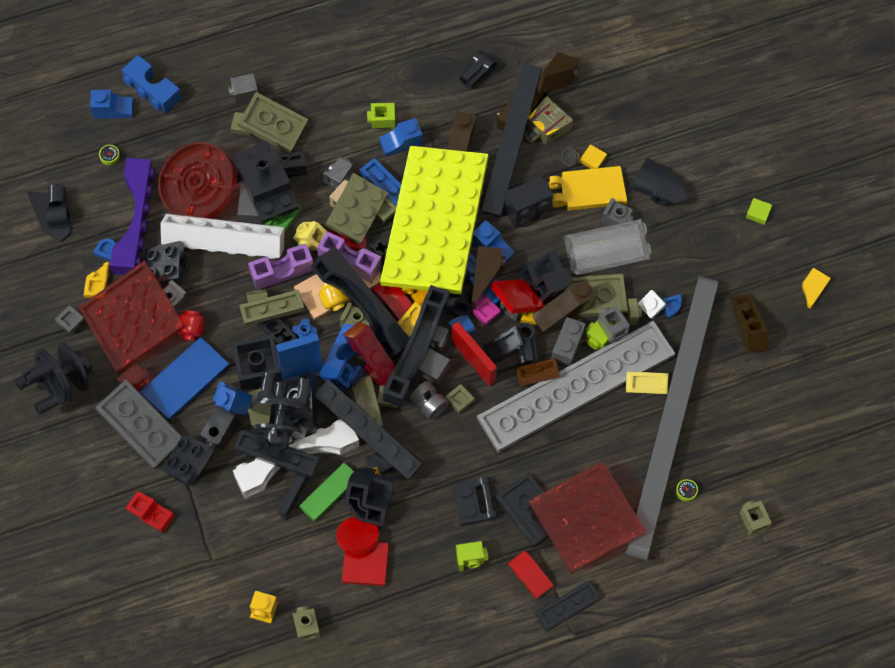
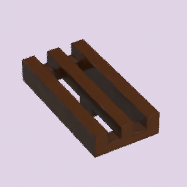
(538, 372)

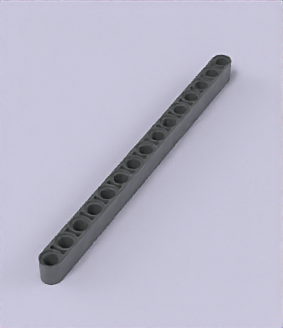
(673, 415)

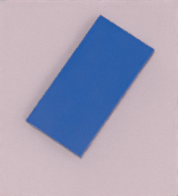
(299, 356)
(184, 379)

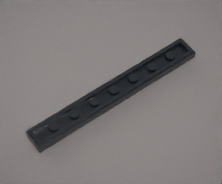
(511, 139)

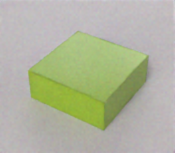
(759, 211)

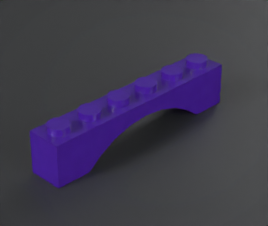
(127, 251)

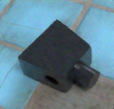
(223, 424)

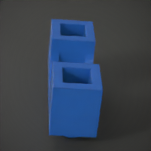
(161, 95)
(336, 364)

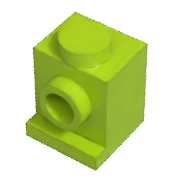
(382, 115)
(471, 555)

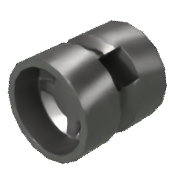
(426, 397)

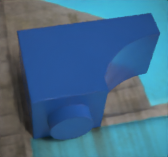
(109, 105)
(401, 138)
(489, 236)
(232, 398)

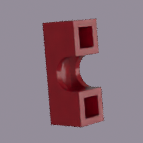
(367, 345)

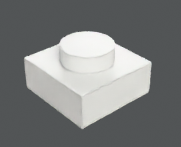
(652, 304)

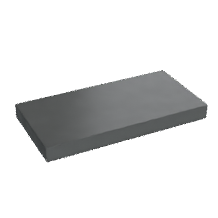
(139, 423)

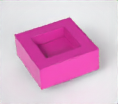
(486, 311)

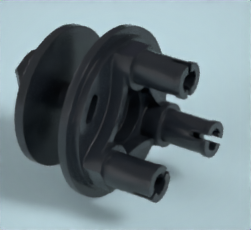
(53, 377)
(282, 408)

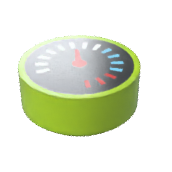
(109, 155)
(686, 490)

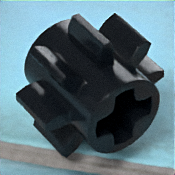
(378, 247)

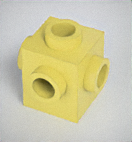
(309, 233)

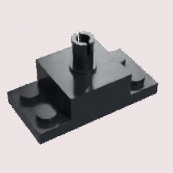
(265, 182)

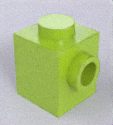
(596, 336)

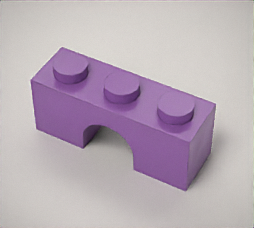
(364, 262)
(272, 272)

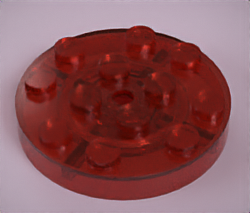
(187, 166)

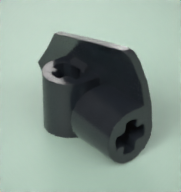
(659, 184)
(52, 211)

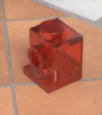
(136, 376)

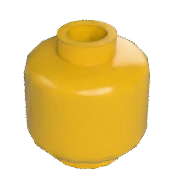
(332, 297)

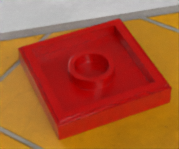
(517, 296)
(367, 567)

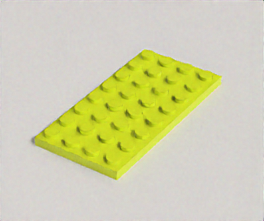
(434, 219)

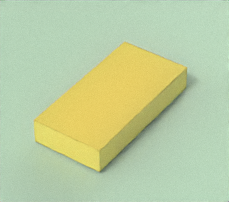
(647, 382)

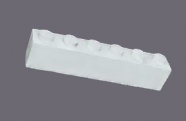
(223, 236)

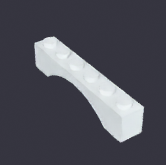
(335, 440)

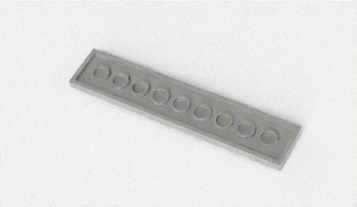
(575, 387)

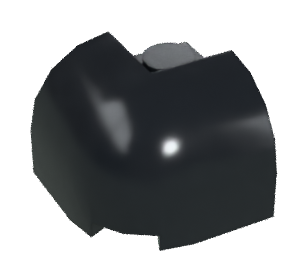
(547, 276)
(369, 496)

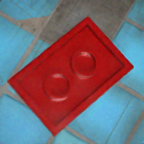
(474, 354)

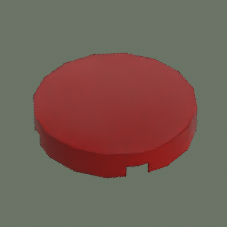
(357, 536)

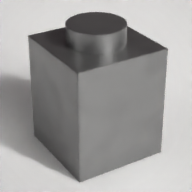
(243, 88)

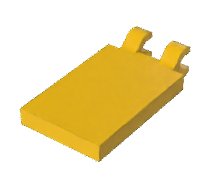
(588, 188)

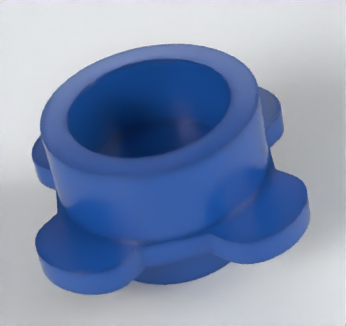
(305, 324)

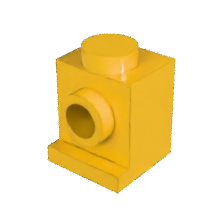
(263, 607)

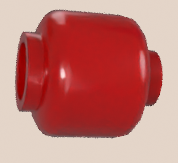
(194, 325)

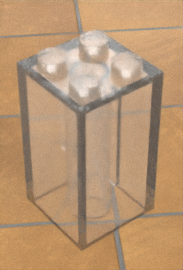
(607, 247)

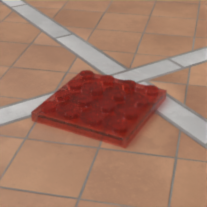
(131, 317)
(587, 517)

